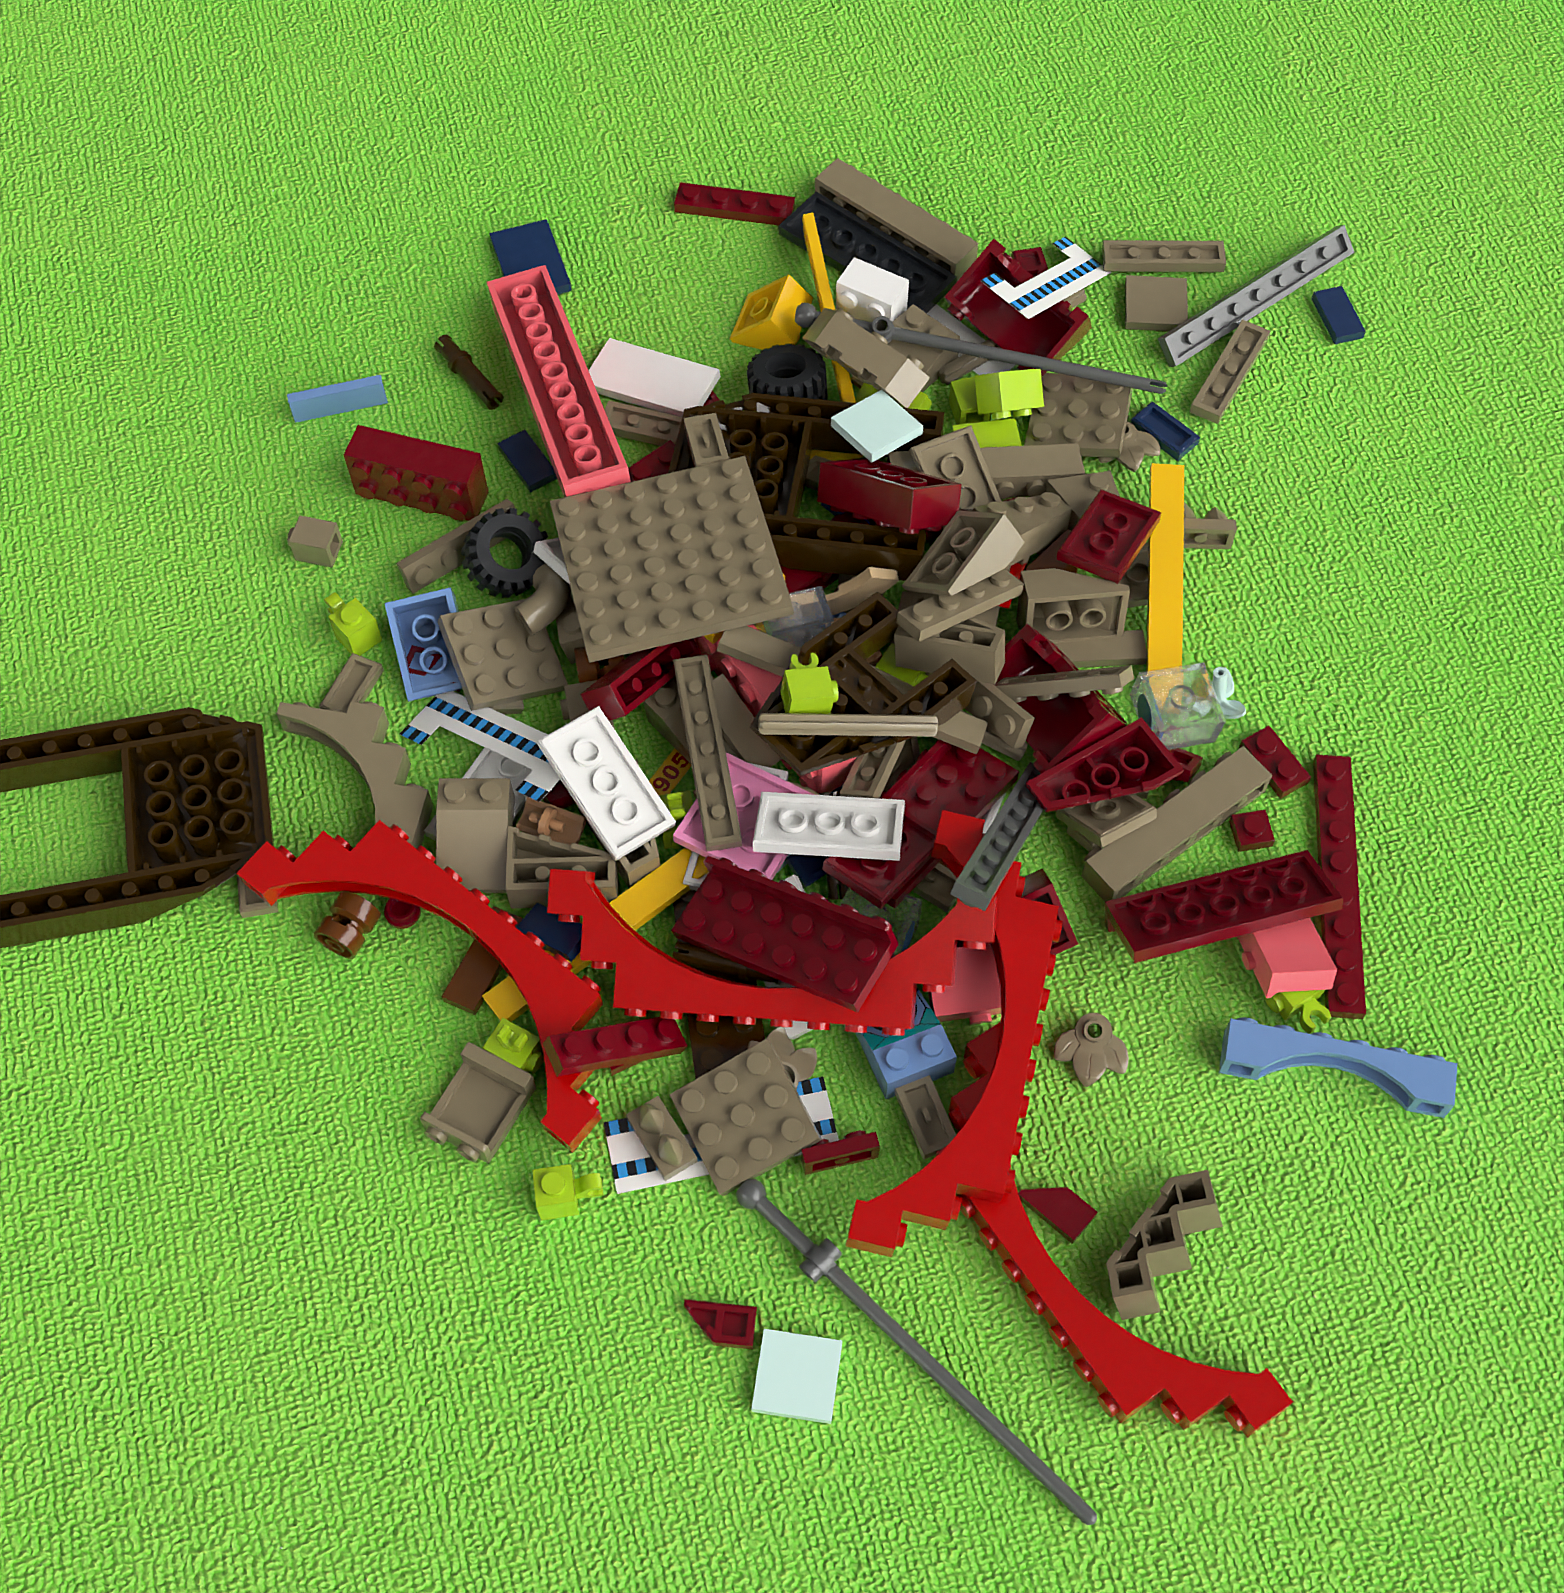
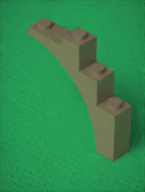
(384, 767)

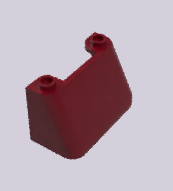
(1044, 335)
(1062, 723)

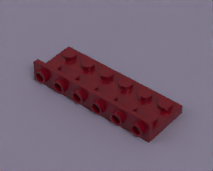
(952, 782)
(1221, 906)
(787, 933)

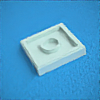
(876, 425)
(797, 1376)

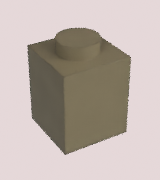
(315, 541)

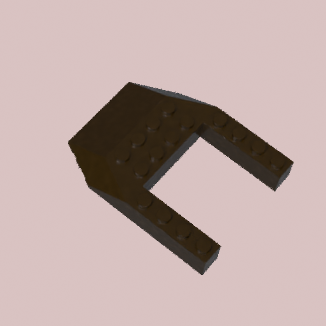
(778, 442)
(189, 808)

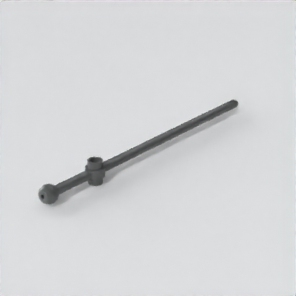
(807, 314)
(821, 1262)

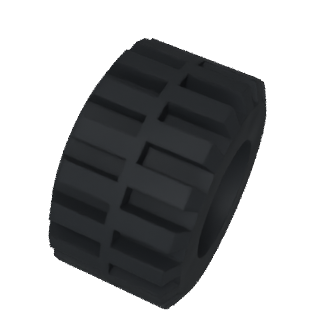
(788, 372)
(483, 566)

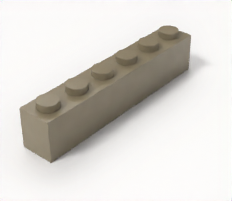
(897, 217)
(1019, 469)
(1178, 826)

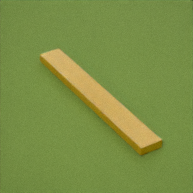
(825, 297)
(1165, 568)
(634, 905)

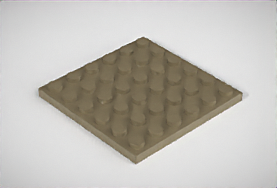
(669, 559)

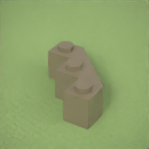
(866, 356)
(1159, 1242)

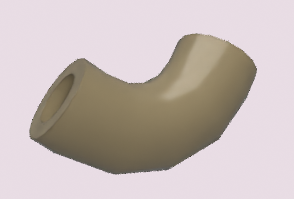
(547, 601)

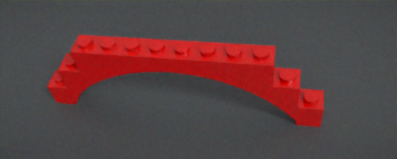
(395, 869)
(658, 982)
(981, 1152)
(1117, 1363)

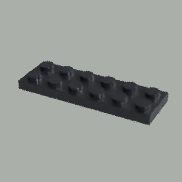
(849, 236)

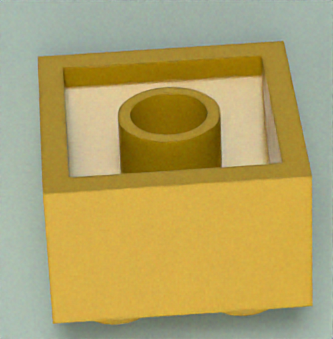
(770, 315)

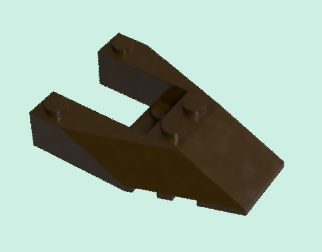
(863, 689)

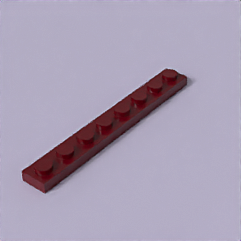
(1339, 862)

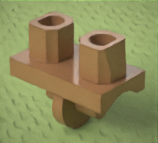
(551, 821)

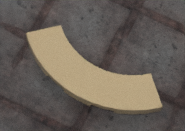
(861, 588)

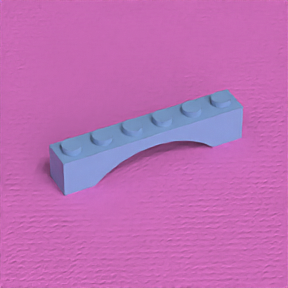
(1414, 1081)

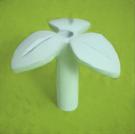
(1224, 688)

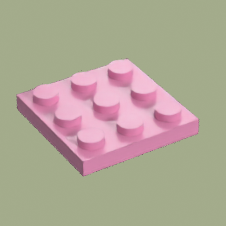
(747, 786)

